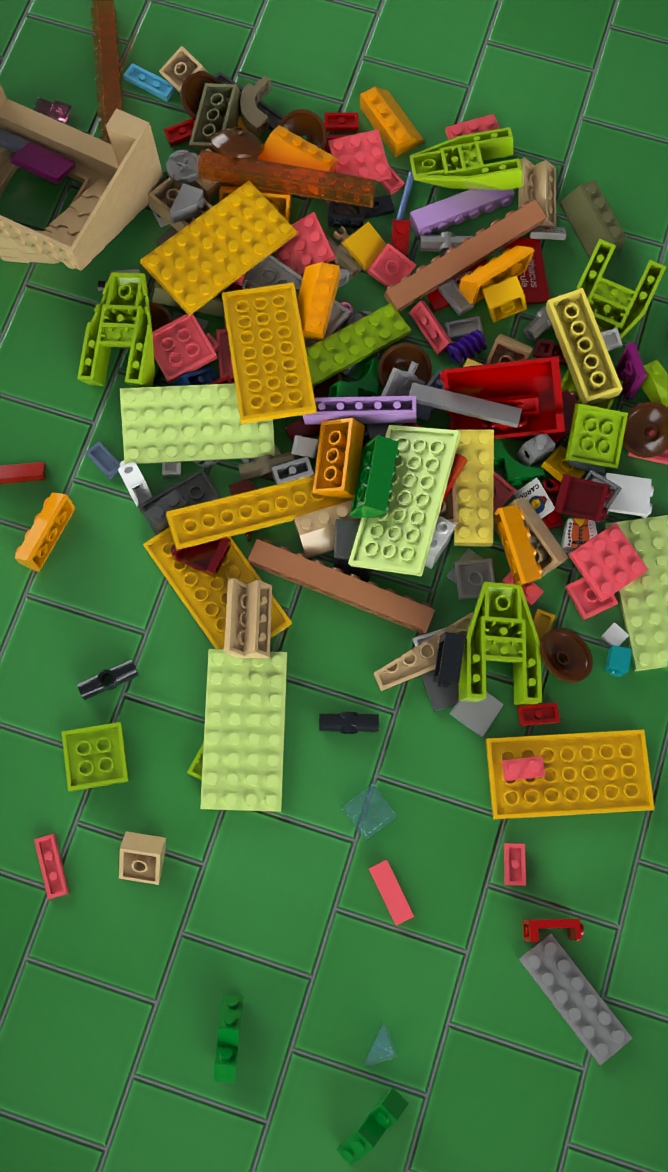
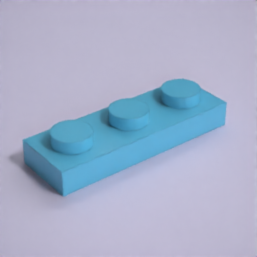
(149, 82)

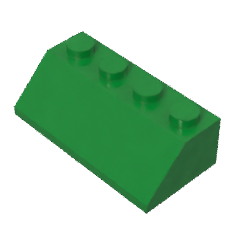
(374, 478)

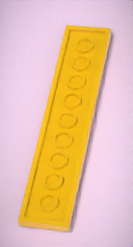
(246, 512)

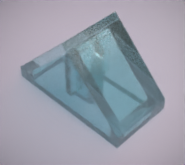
(382, 1047)

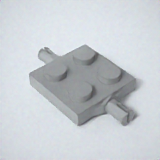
(401, 381)

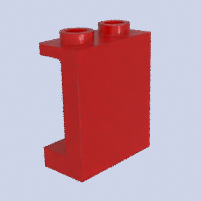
(531, 927)

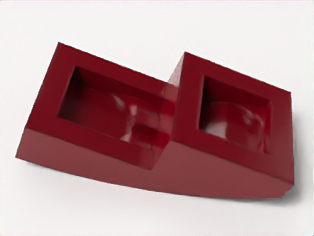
(547, 348)

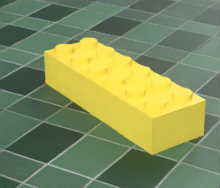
(583, 347)
(475, 489)

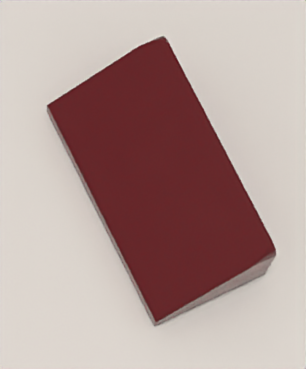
(299, 428)

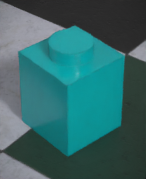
(618, 660)

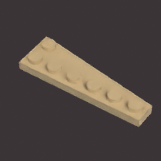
(419, 659)

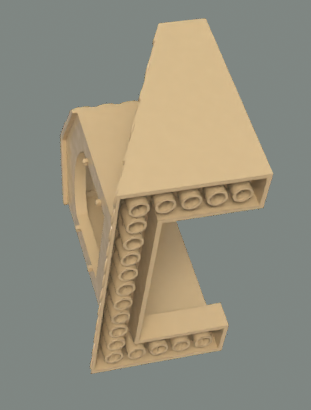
(112, 192)

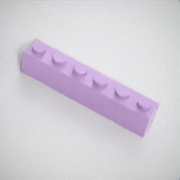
(458, 209)
(365, 409)

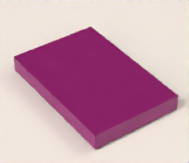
(43, 162)
(630, 371)

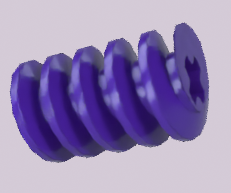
(466, 346)

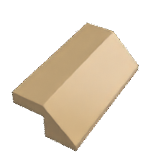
(539, 185)
(248, 619)

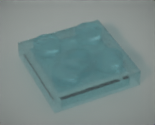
(369, 812)

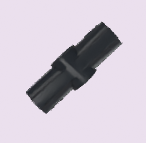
(96, 684)
(349, 722)

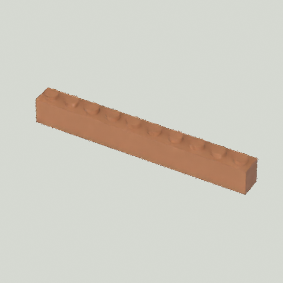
(465, 256)
(341, 586)

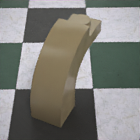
(252, 117)

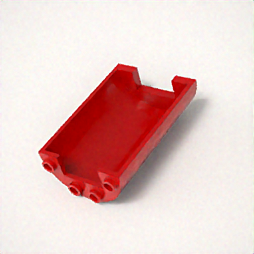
(506, 380)

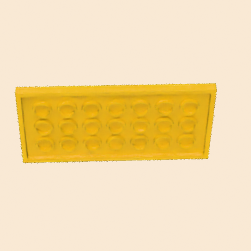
(218, 247)
(268, 353)
(205, 595)
(581, 775)

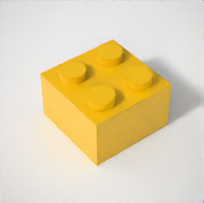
(504, 298)

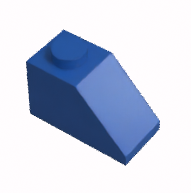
(199, 377)

